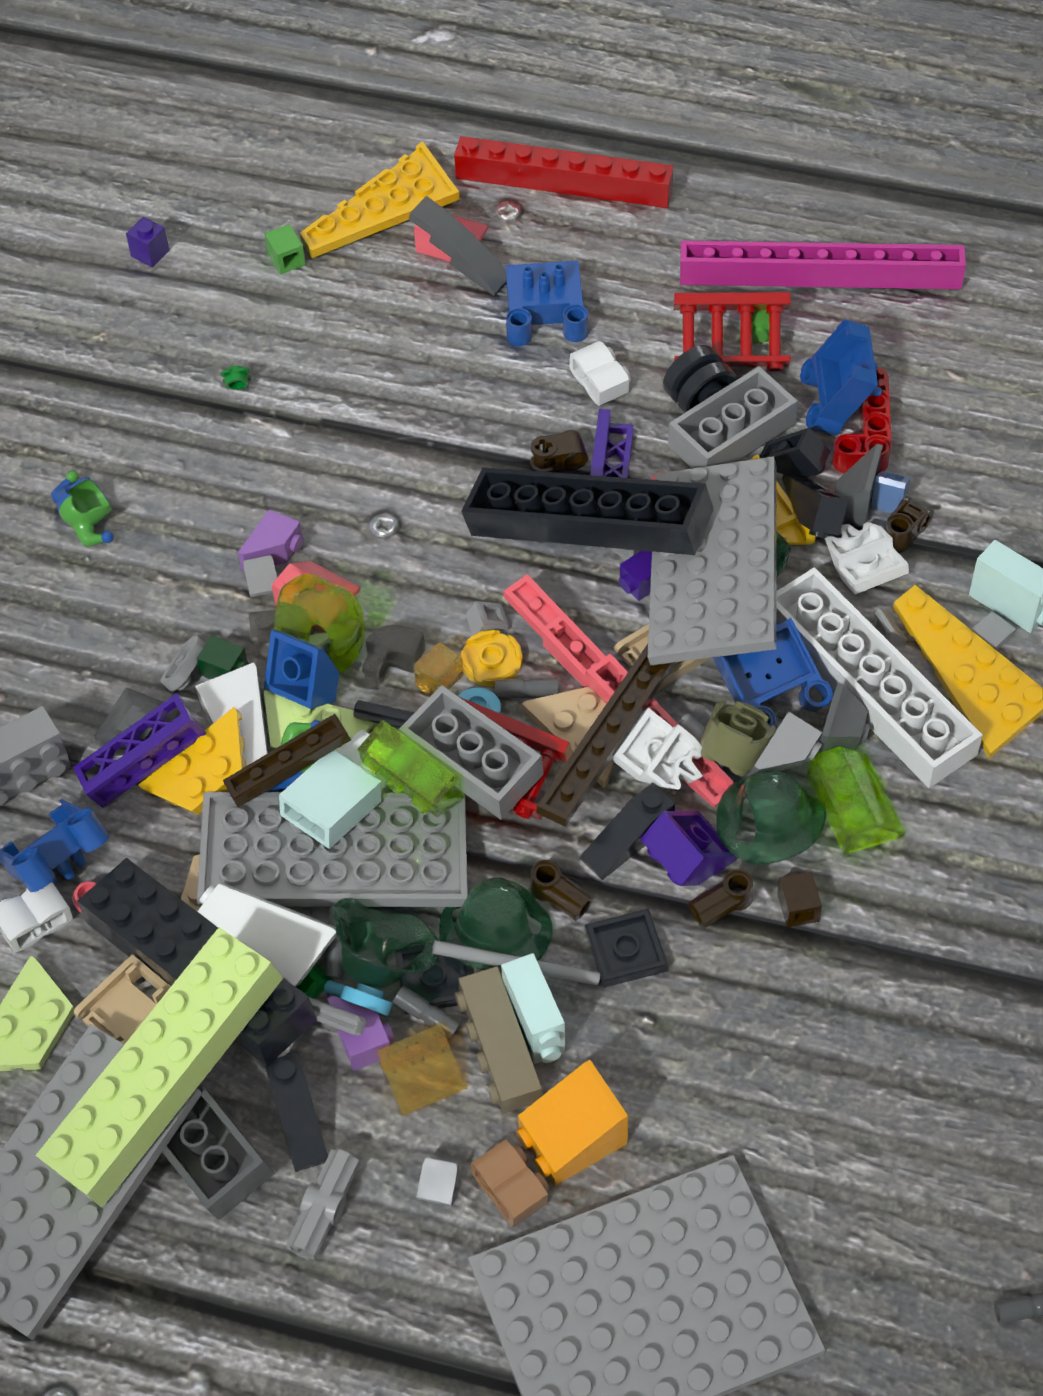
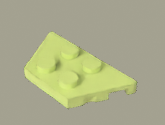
(282, 712)
(32, 1019)

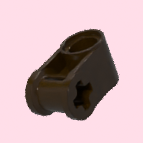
(560, 451)
(907, 523)

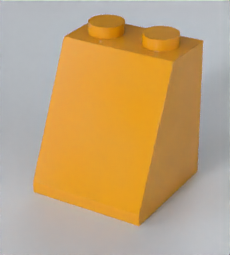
(573, 1125)

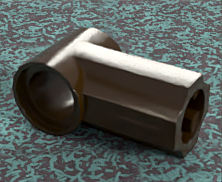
(560, 892)
(721, 899)

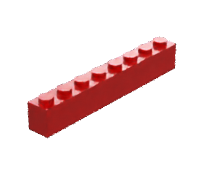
(564, 172)

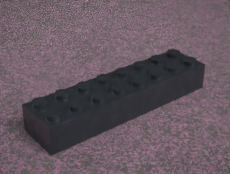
(588, 510)
(167, 935)

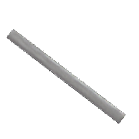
(497, 959)

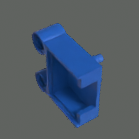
(545, 296)
(843, 374)
(771, 673)
(73, 830)

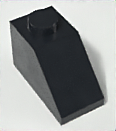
(797, 453)

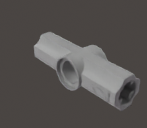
(323, 1204)

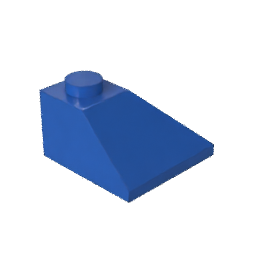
(300, 671)

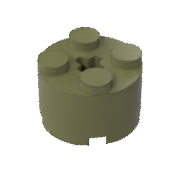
(736, 736)

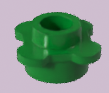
(236, 377)

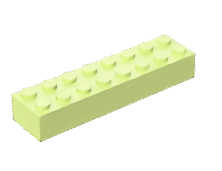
(160, 1067)

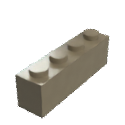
(499, 1040)

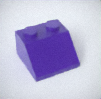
(686, 847)

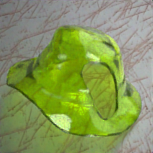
(332, 609)

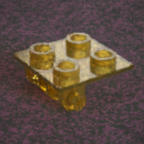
(421, 1069)

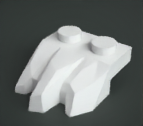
(865, 557)
(659, 752)

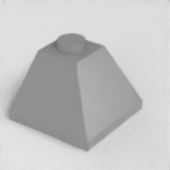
(789, 746)

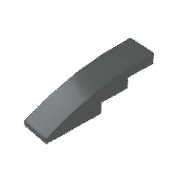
(456, 241)

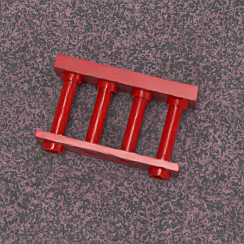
(745, 304)
(550, 746)

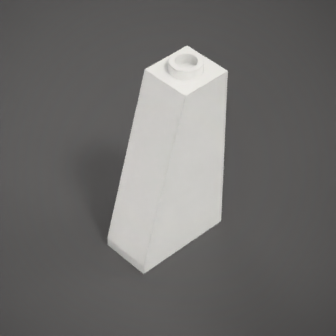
(238, 690)
(275, 932)

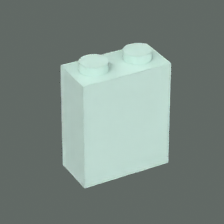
(1009, 586)
(330, 798)
(534, 1009)

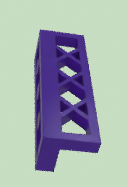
(601, 444)
(140, 756)

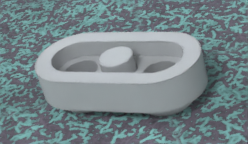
(178, 672)

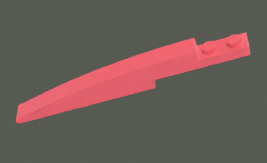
(594, 669)

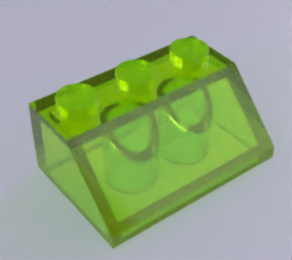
(410, 770)
(853, 799)

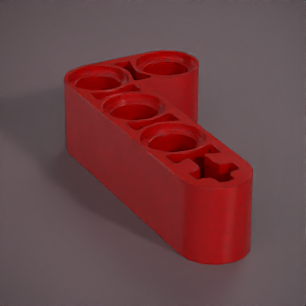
(875, 430)

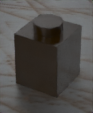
(799, 899)

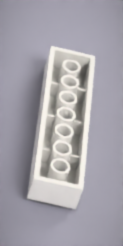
(899, 700)

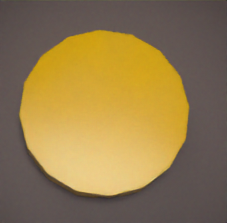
(491, 657)

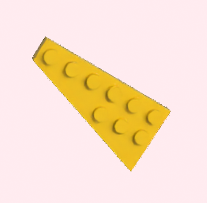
(382, 202)
(975, 675)

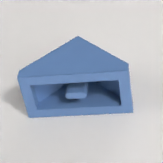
(889, 491)

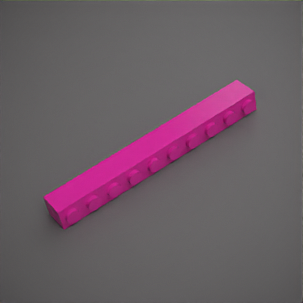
(822, 264)

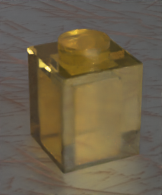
(438, 668)

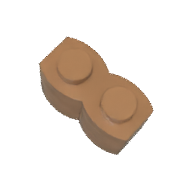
(510, 1182)

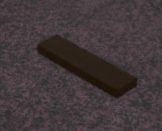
(286, 760)

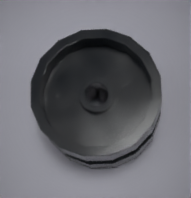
(697, 376)

